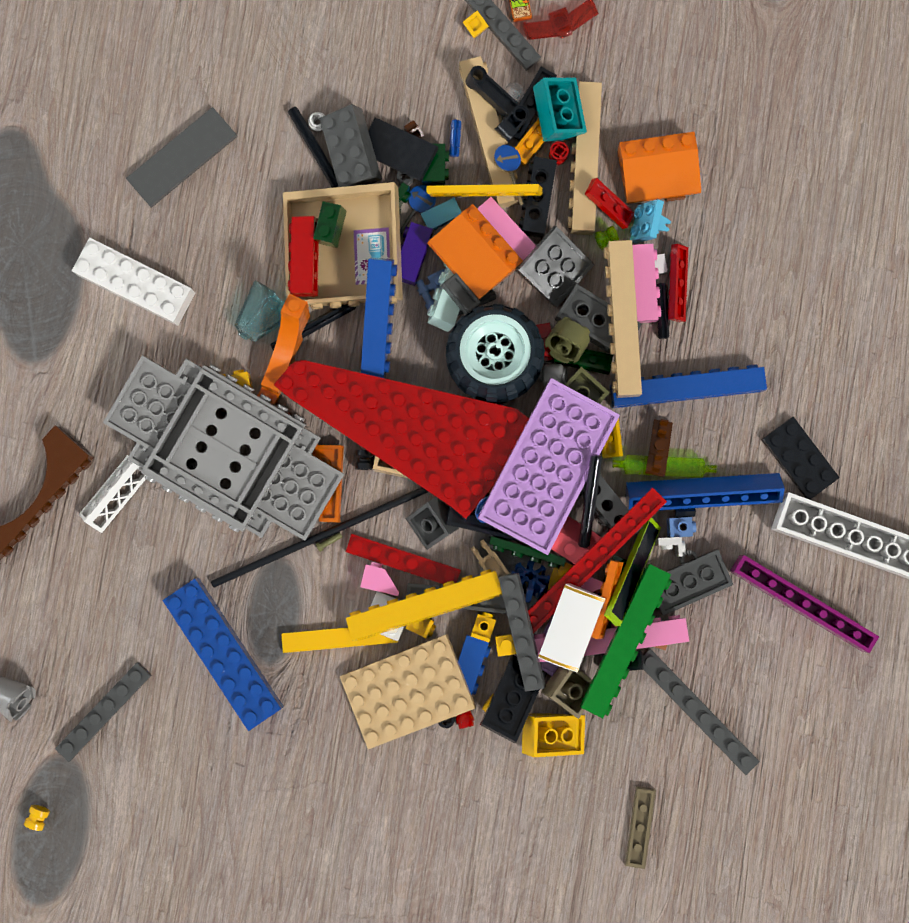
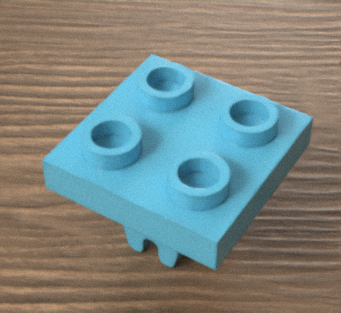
(648, 221)

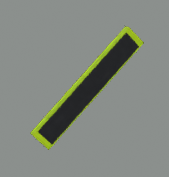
(632, 572)

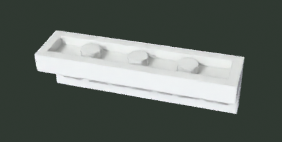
(107, 493)

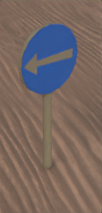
(508, 160)

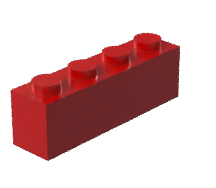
(304, 257)

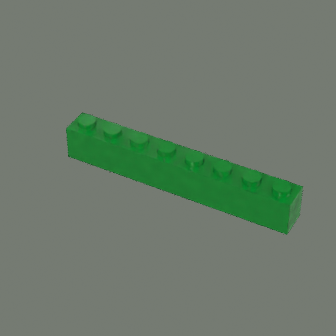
(625, 641)

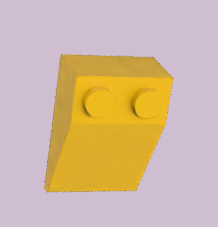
(553, 735)

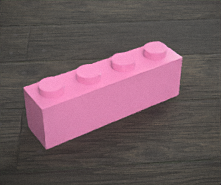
(507, 228)
(645, 283)

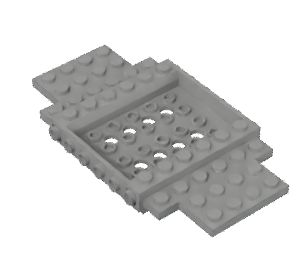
(171, 415)

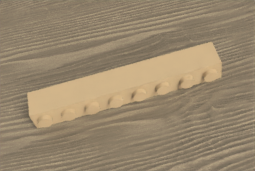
(485, 122)
(585, 161)
(623, 319)

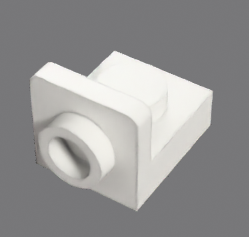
(667, 543)

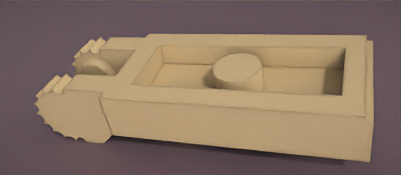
(491, 561)

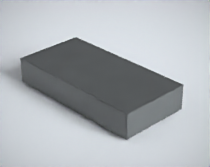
(460, 294)

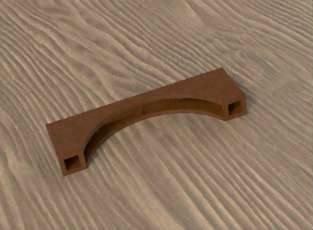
(64, 463)

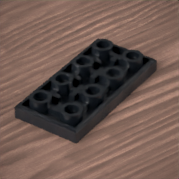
(401, 149)

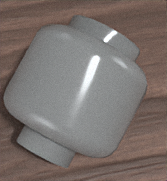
(553, 371)

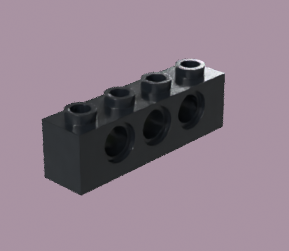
(546, 169)

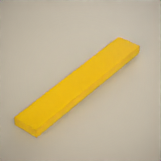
(484, 190)
(326, 640)

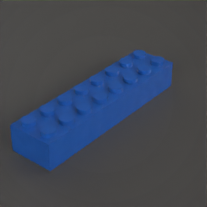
(223, 653)

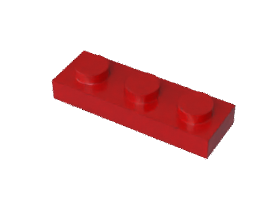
(609, 203)

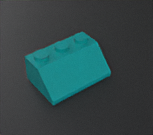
(559, 108)

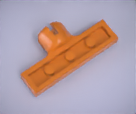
(613, 573)

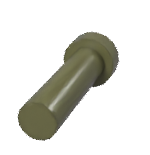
(320, 546)

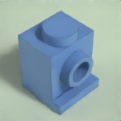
(674, 530)

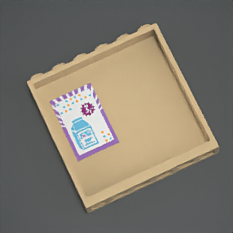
(367, 232)

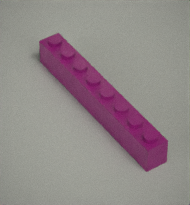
(804, 604)

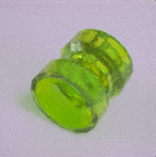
(604, 237)

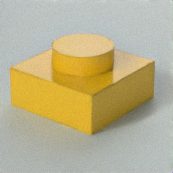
(475, 24)

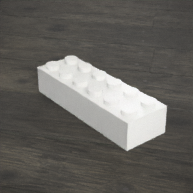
(133, 281)

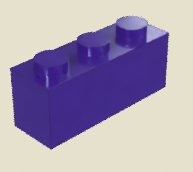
(414, 251)

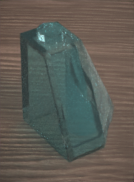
(259, 313)

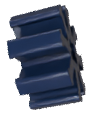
(533, 581)

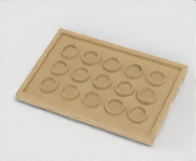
(407, 691)

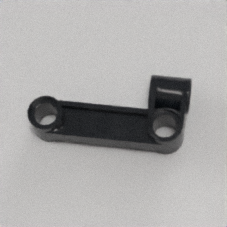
(500, 101)

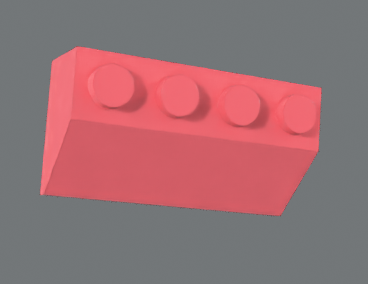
(567, 541)

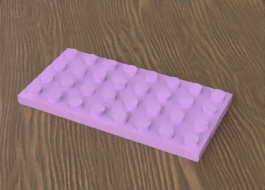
(548, 466)

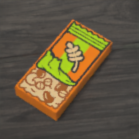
(520, 10)

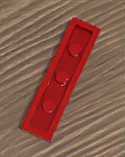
(678, 283)

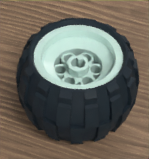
(487, 382)

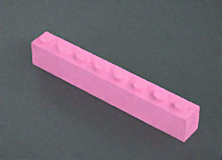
(658, 634)

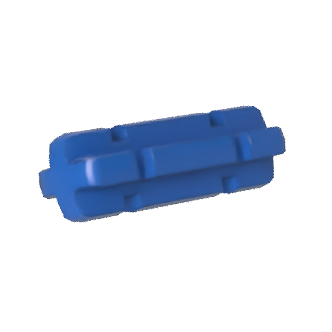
(455, 138)

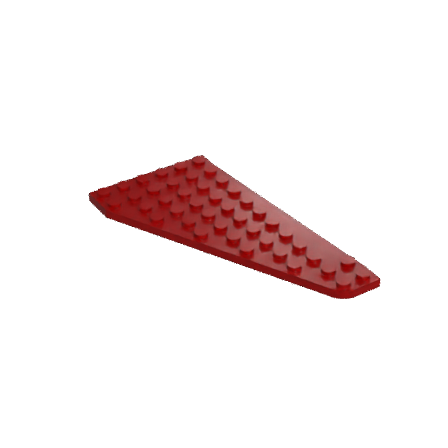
(428, 435)

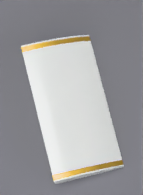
(571, 627)

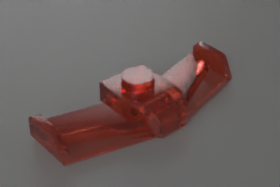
(560, 22)

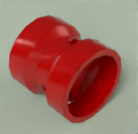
(558, 155)

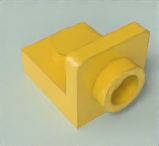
(422, 628)

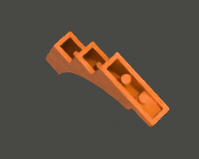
(293, 321)

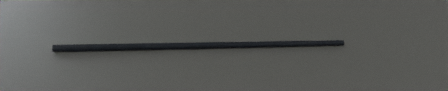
(317, 537)

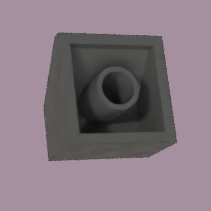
(430, 522)

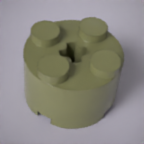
(567, 340)

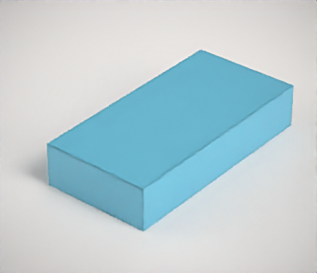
(441, 214)

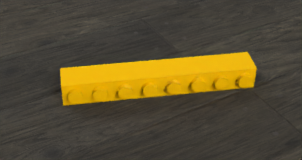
(423, 606)

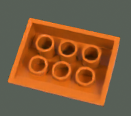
(659, 167)
(475, 251)

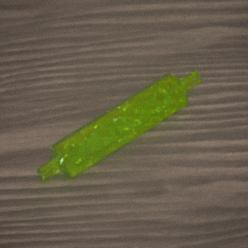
(675, 466)

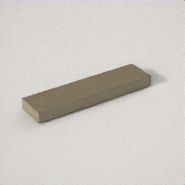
(640, 827)

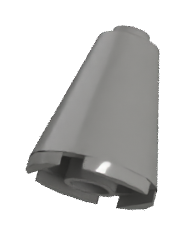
(15, 698)

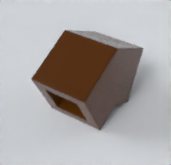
(413, 129)

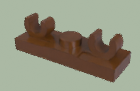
(659, 447)

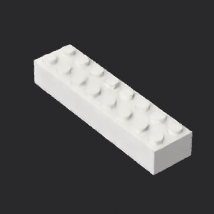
(843, 534)

